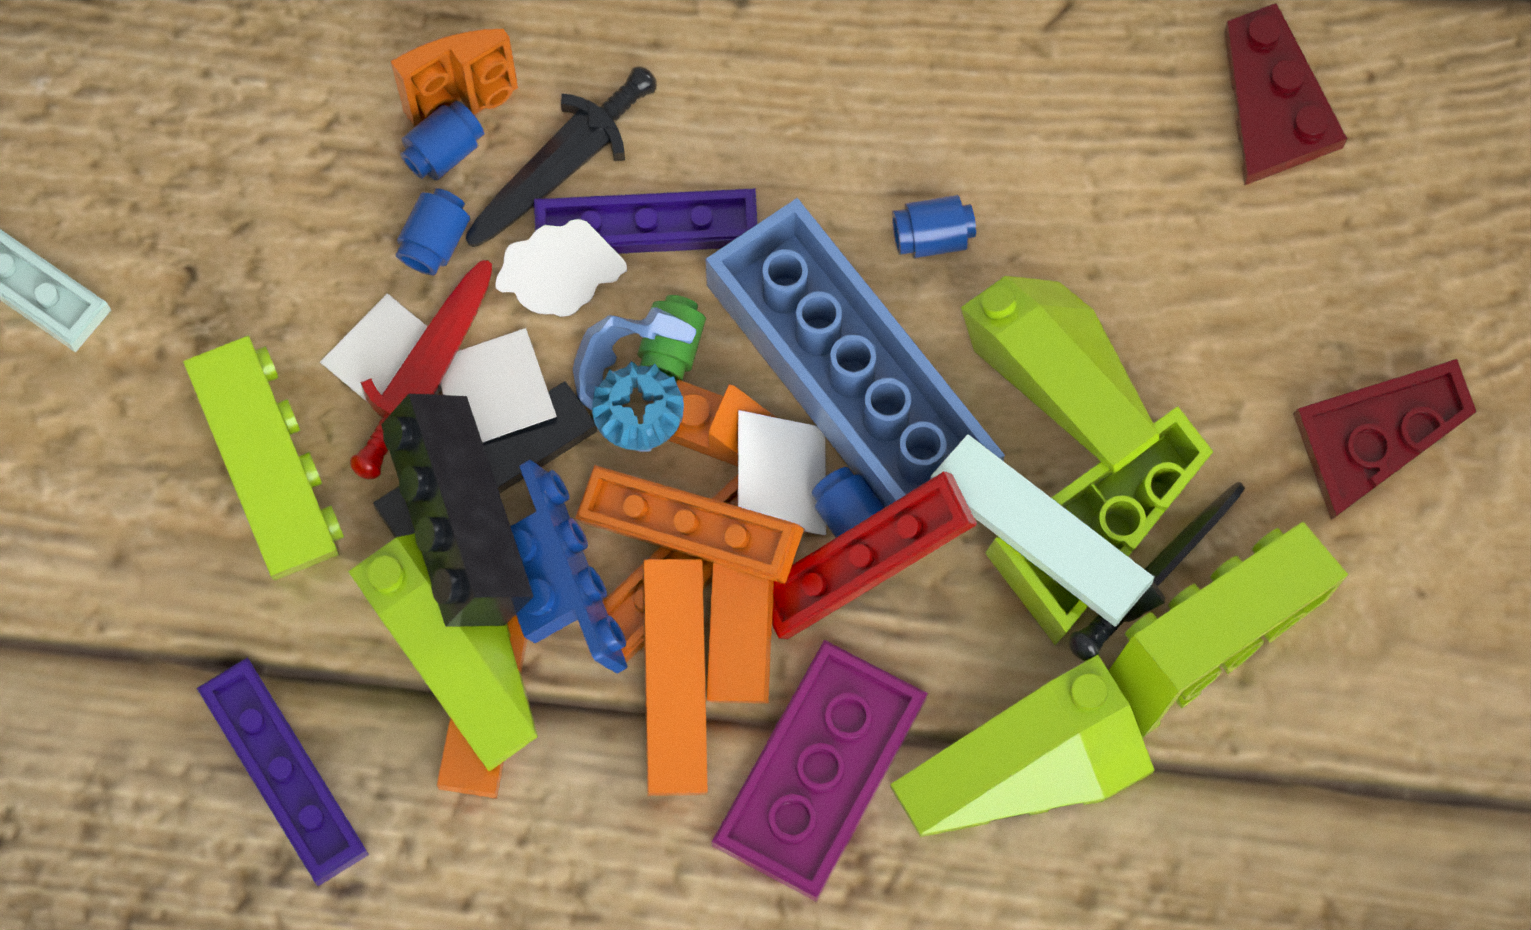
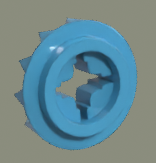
(620, 424)

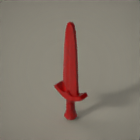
(425, 363)

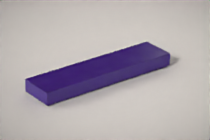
(657, 219)
(282, 772)

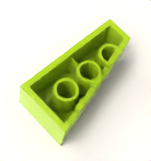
(262, 458)
(1115, 506)
(1223, 622)

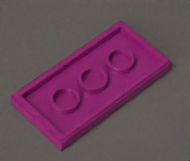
(819, 770)

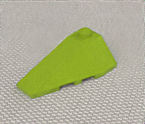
(1063, 363)
(464, 666)
(1043, 753)

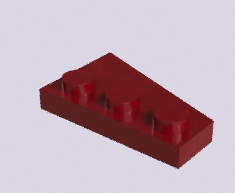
(1277, 97)
(1379, 429)

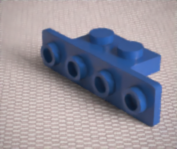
(559, 573)

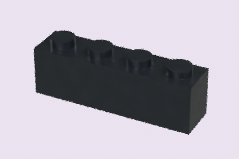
(456, 511)

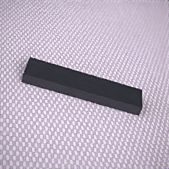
(506, 453)

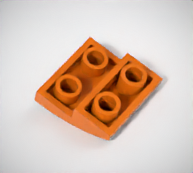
(458, 67)

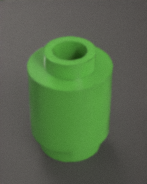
(668, 354)

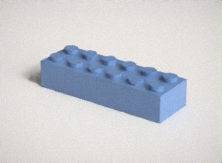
(841, 352)

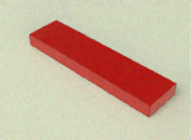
(870, 554)

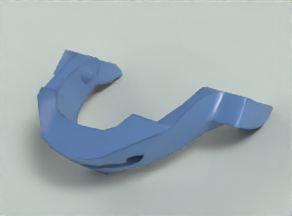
(597, 343)

